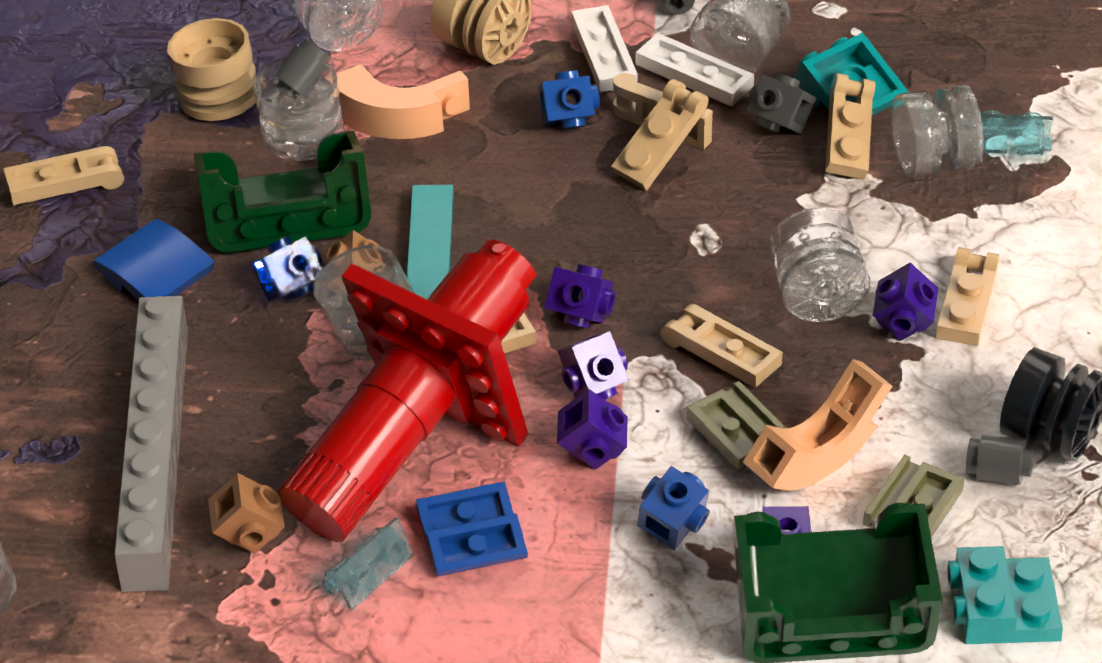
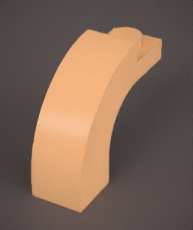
(398, 111)
(826, 440)

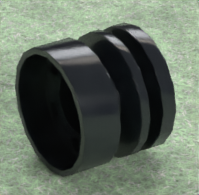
(1045, 400)

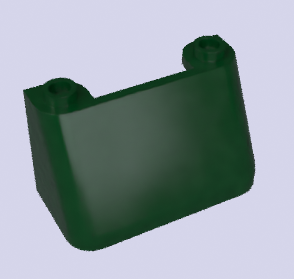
(293, 203)
(837, 589)

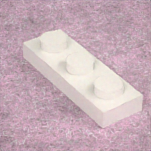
(602, 45)
(695, 69)

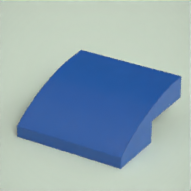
(154, 262)
(471, 529)

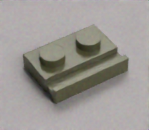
(731, 422)
(917, 485)

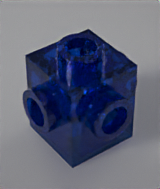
(288, 268)

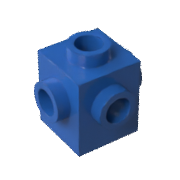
(555, 106)
(673, 506)

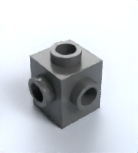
(780, 103)

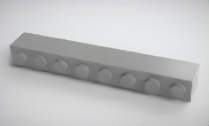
(152, 446)

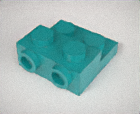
(852, 58)
(1003, 597)

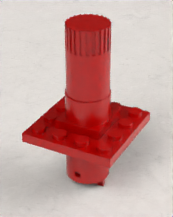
(426, 363)

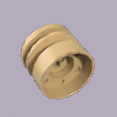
(482, 26)
(213, 69)

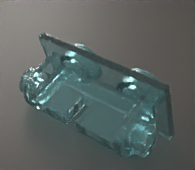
(1027, 130)
(370, 564)

